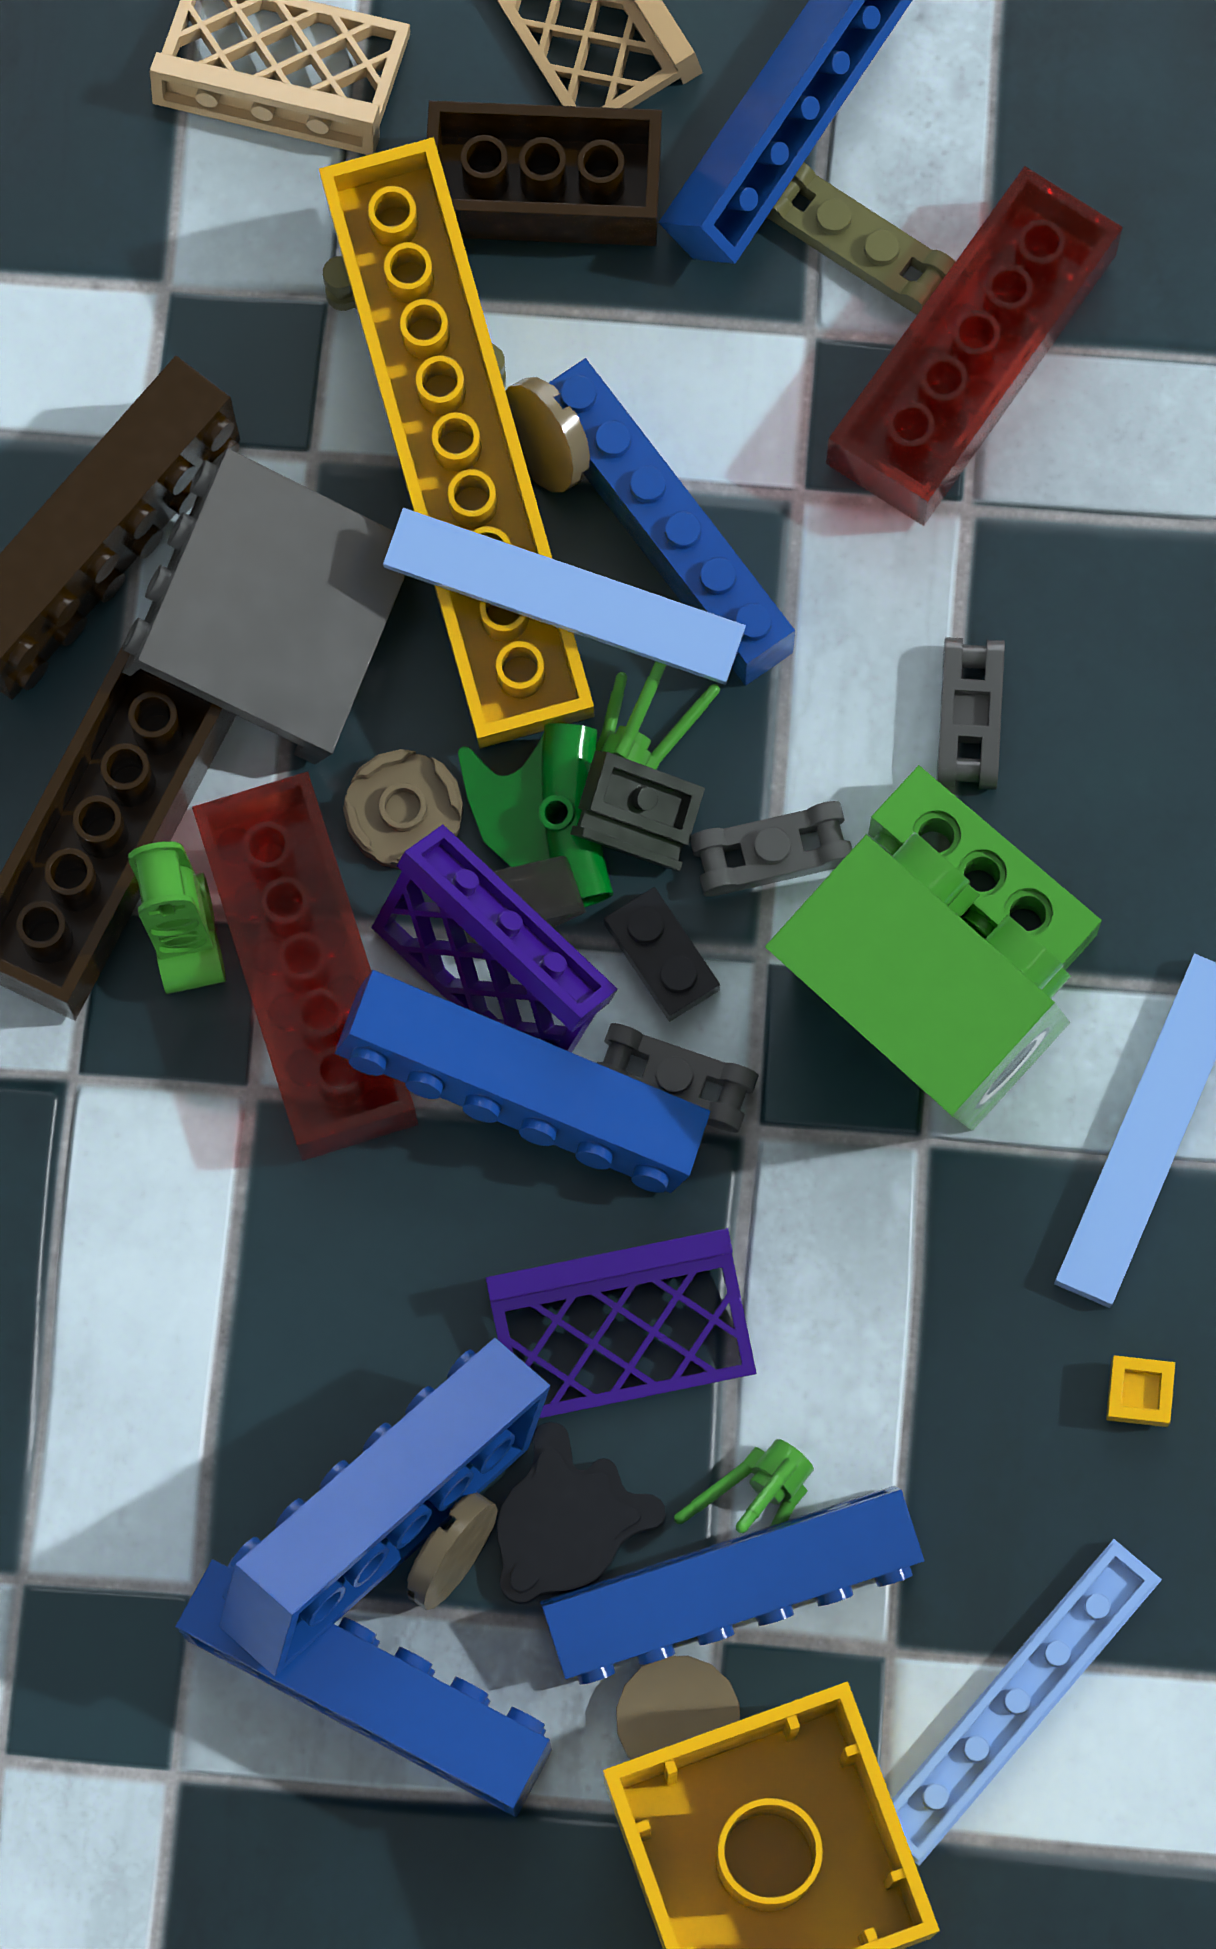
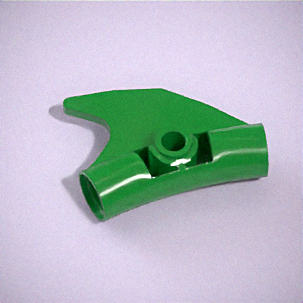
(522, 809)

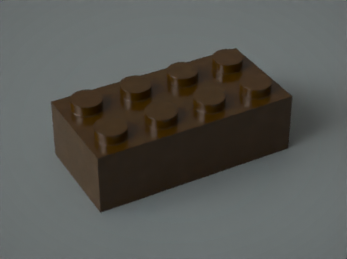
(550, 171)

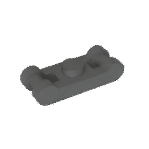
(970, 712)
(771, 849)
(682, 1073)

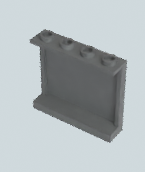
(268, 603)

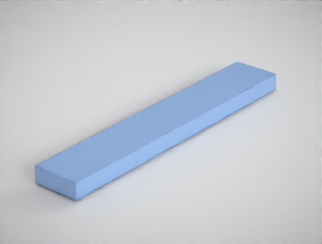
(564, 596)
(1145, 1141)
(1021, 1697)

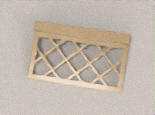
(651, 20)
(268, 98)

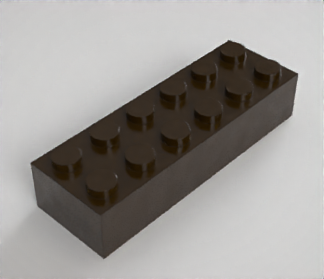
(106, 518)
(112, 792)

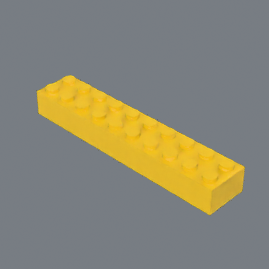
(451, 423)

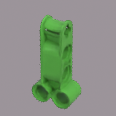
(177, 916)

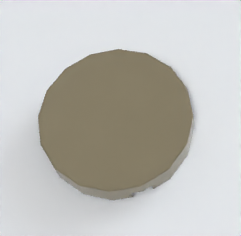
(548, 435)
(399, 802)
(451, 1551)
(672, 1704)

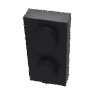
(662, 954)

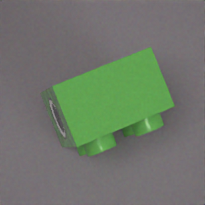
(919, 981)

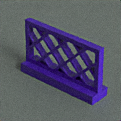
(507, 937)
(620, 1270)

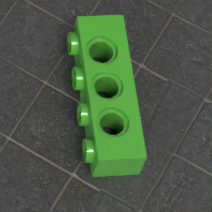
(927, 806)

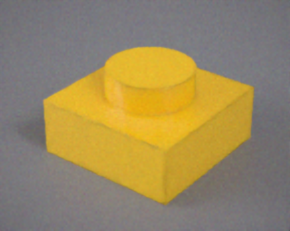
(1140, 1391)

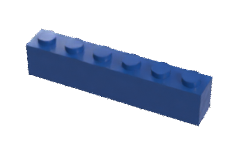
(777, 125)
(672, 524)
(522, 1083)
(732, 1583)

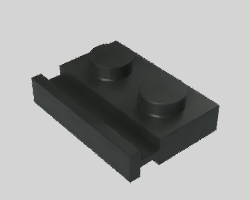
(637, 810)

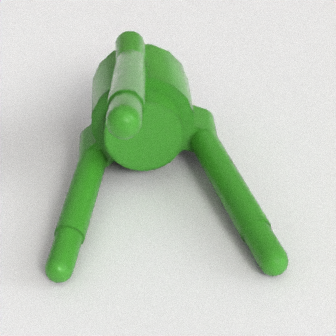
(627, 740)
(776, 1477)

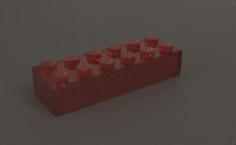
(973, 345)
(299, 959)

